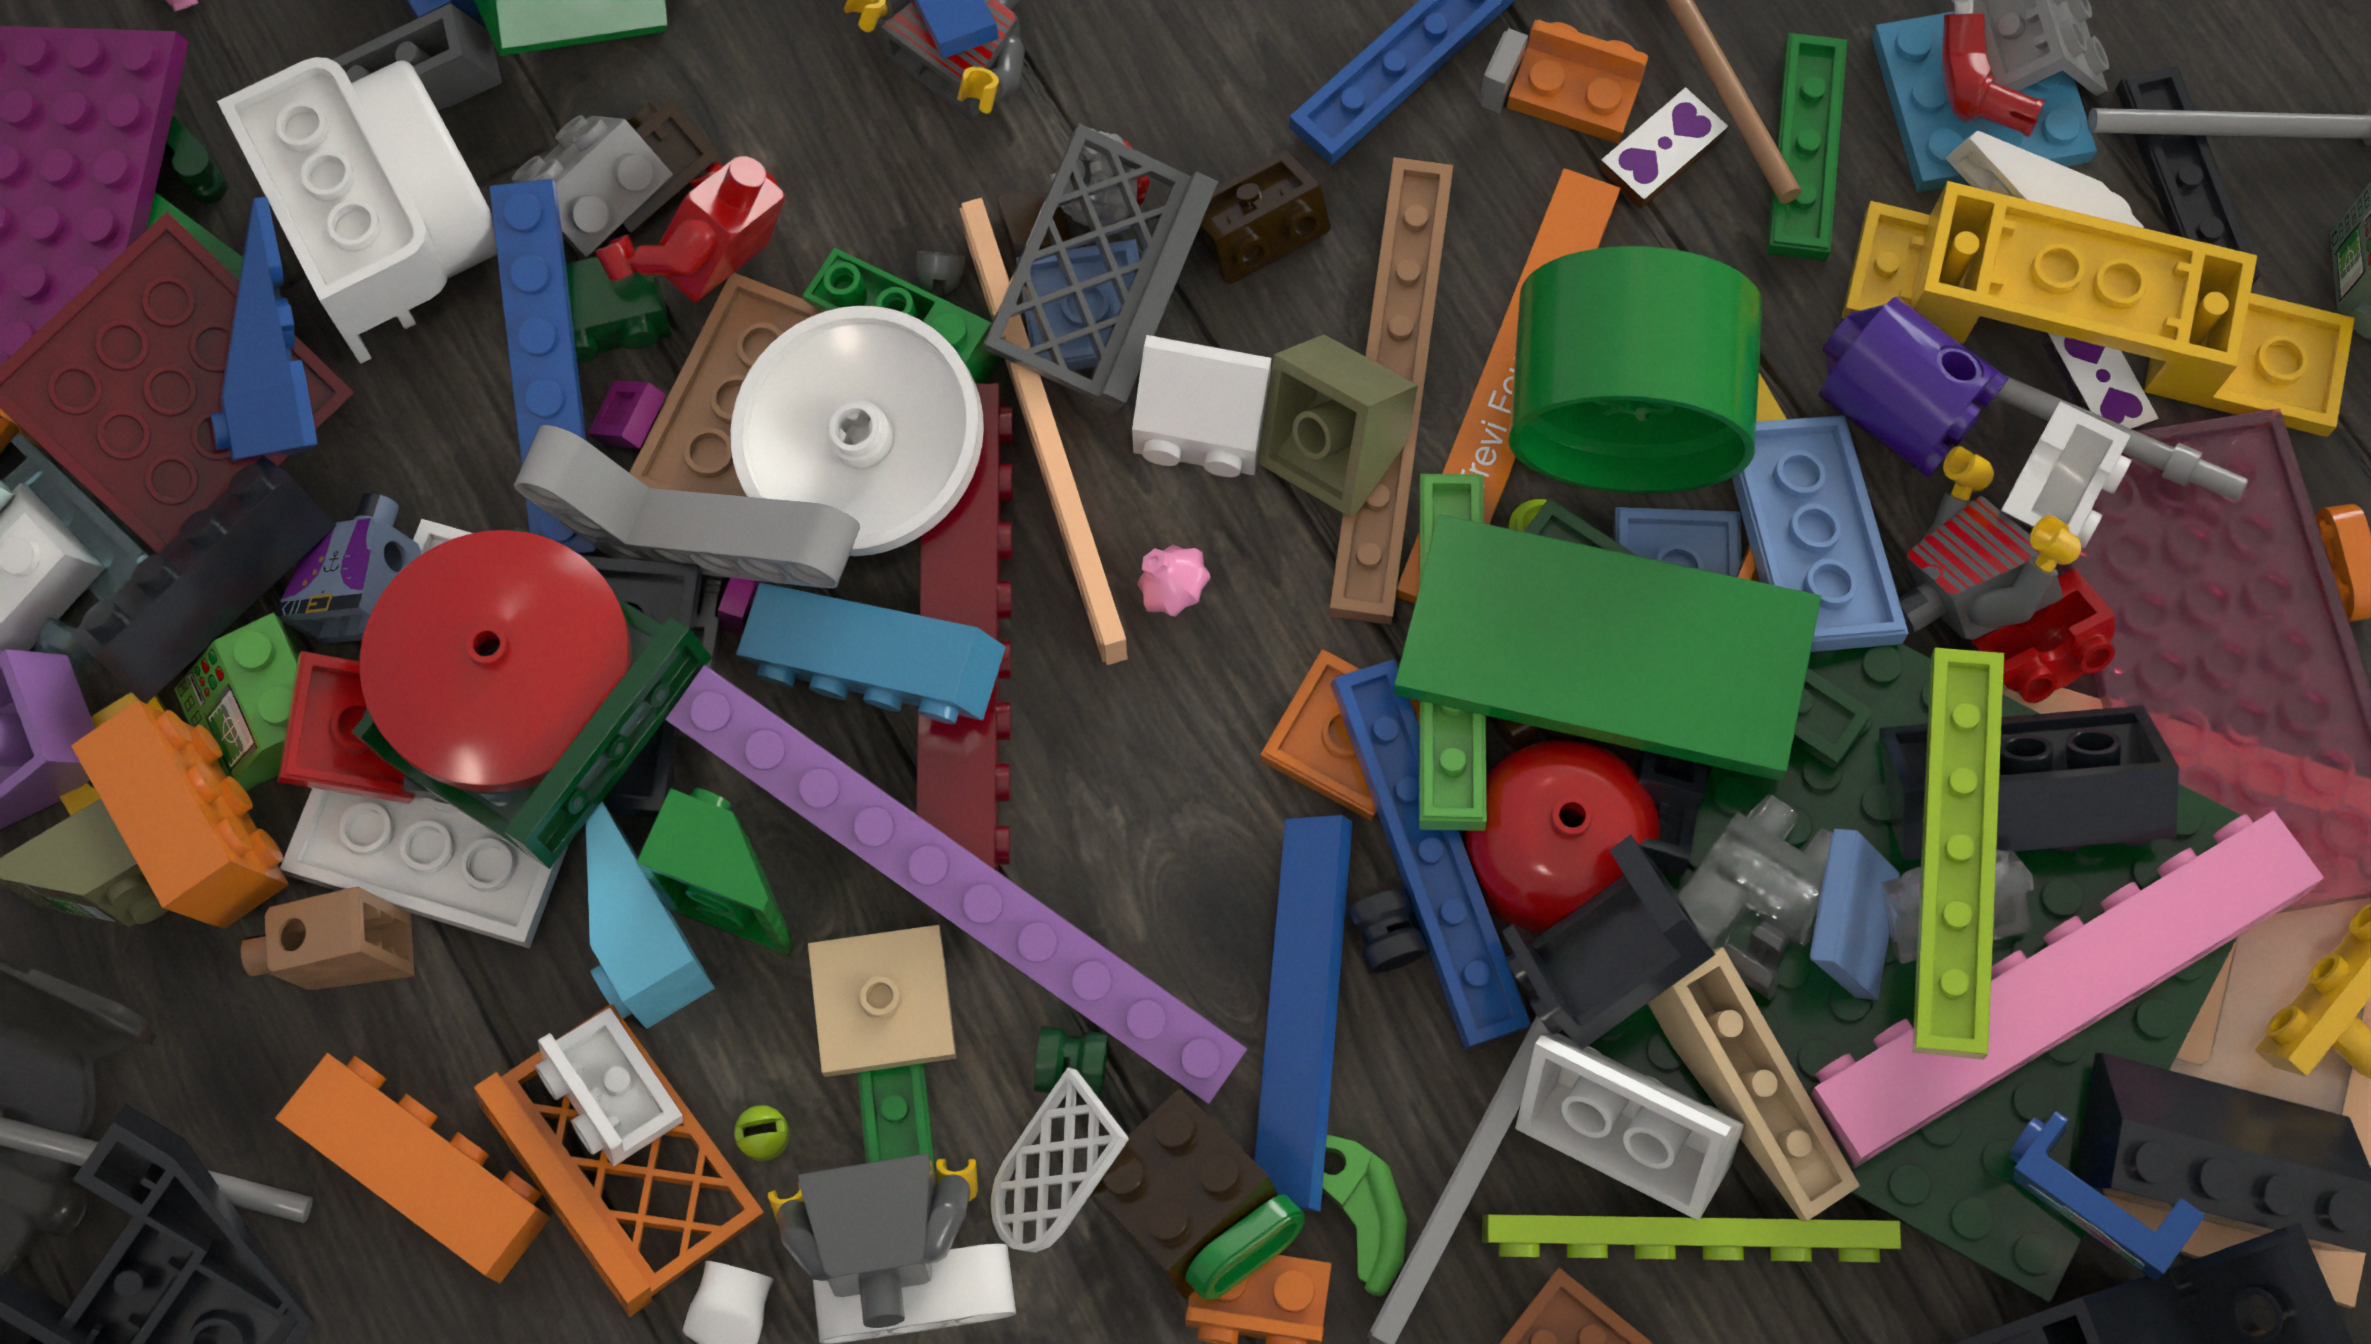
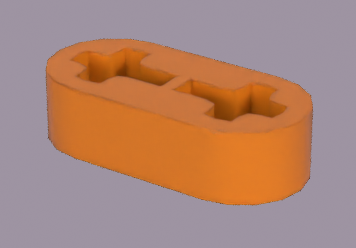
(2349, 554)

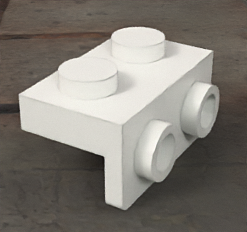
(609, 1086)

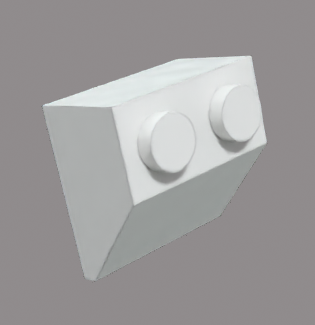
(1200, 406)
(39, 568)

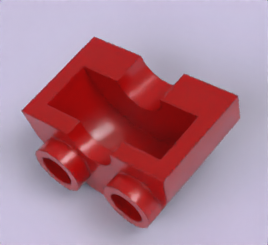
(2056, 642)

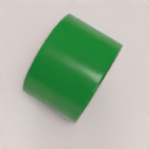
(1636, 370)

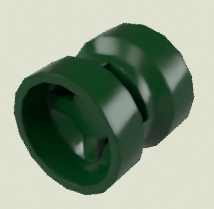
(1059, 1051)

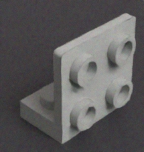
(2040, 39)

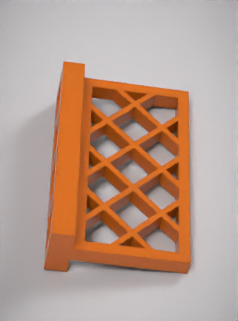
(581, 1206)

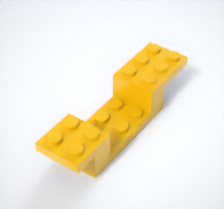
(2113, 288)

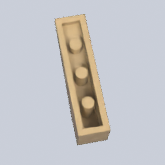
(1749, 1078)

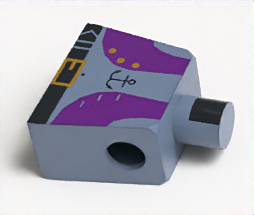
(347, 573)

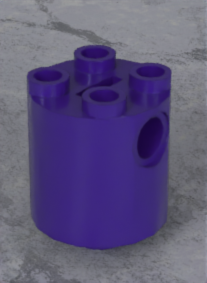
(1907, 382)

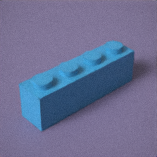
(871, 652)

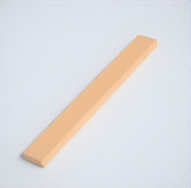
(1047, 444)

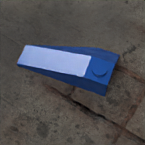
(262, 388)

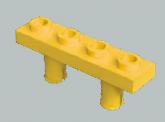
(2327, 1009)

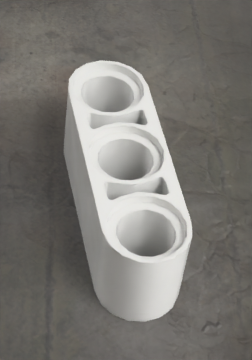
(964, 1289)

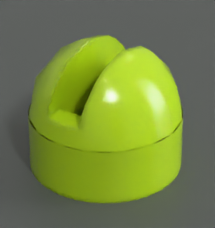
(764, 1145)

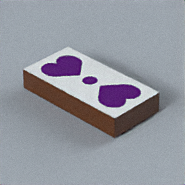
(1663, 148)

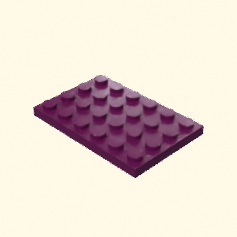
(77, 159)

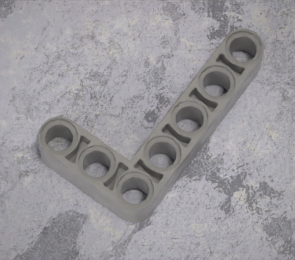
(716, 531)

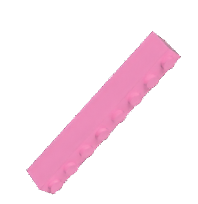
(2071, 982)

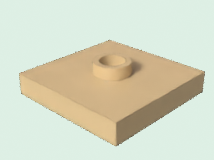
(881, 1001)

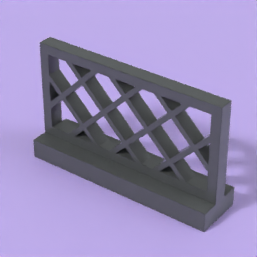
(1150, 286)

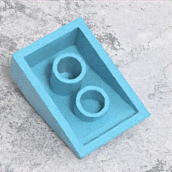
(640, 947)

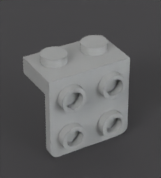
(600, 177)

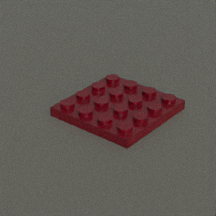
(130, 380)

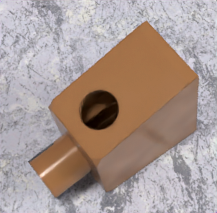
(333, 941)

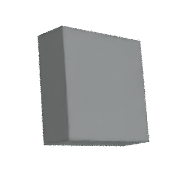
(1502, 70)

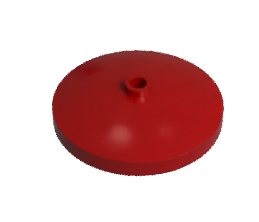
(505, 714)

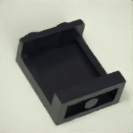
(1609, 951)

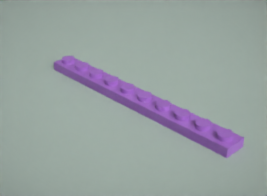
(956, 884)

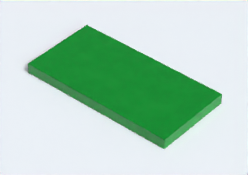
(1609, 647)

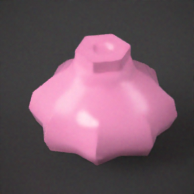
(1172, 579)

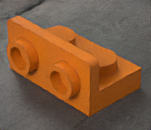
(1578, 80)
(1275, 1303)

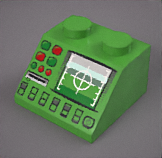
(244, 697)

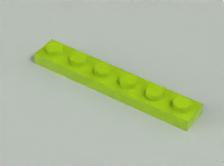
(1958, 854)
(1718, 1236)

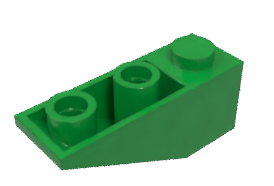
(852, 282)

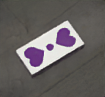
(2100, 381)

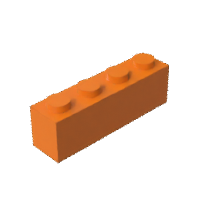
(414, 1167)

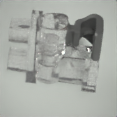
(1761, 873)

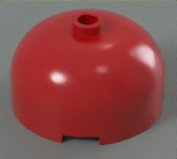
(1551, 830)

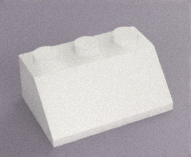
(1627, 1124)

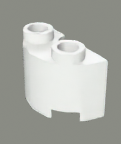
(2068, 471)

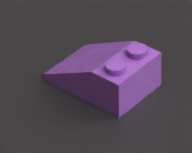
(38, 724)

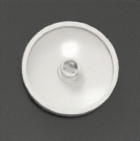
(861, 418)

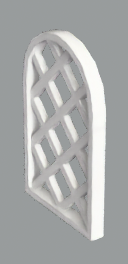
(1096, 1167)

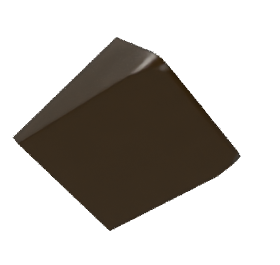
(1019, 215)

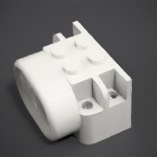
(363, 188)

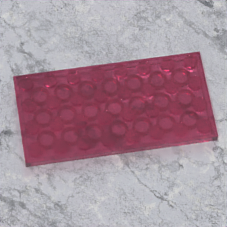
(2241, 642)

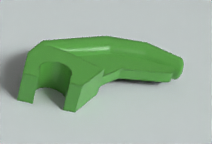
(1374, 1207)

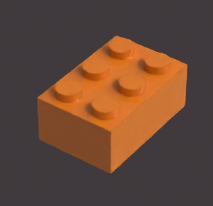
(181, 814)

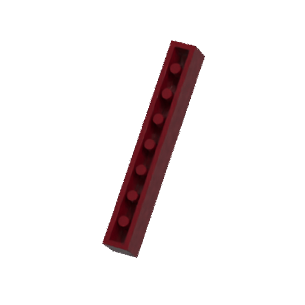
(962, 584)

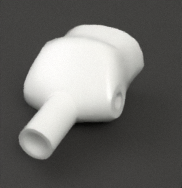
(727, 1306)

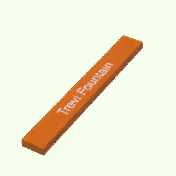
(1571, 225)

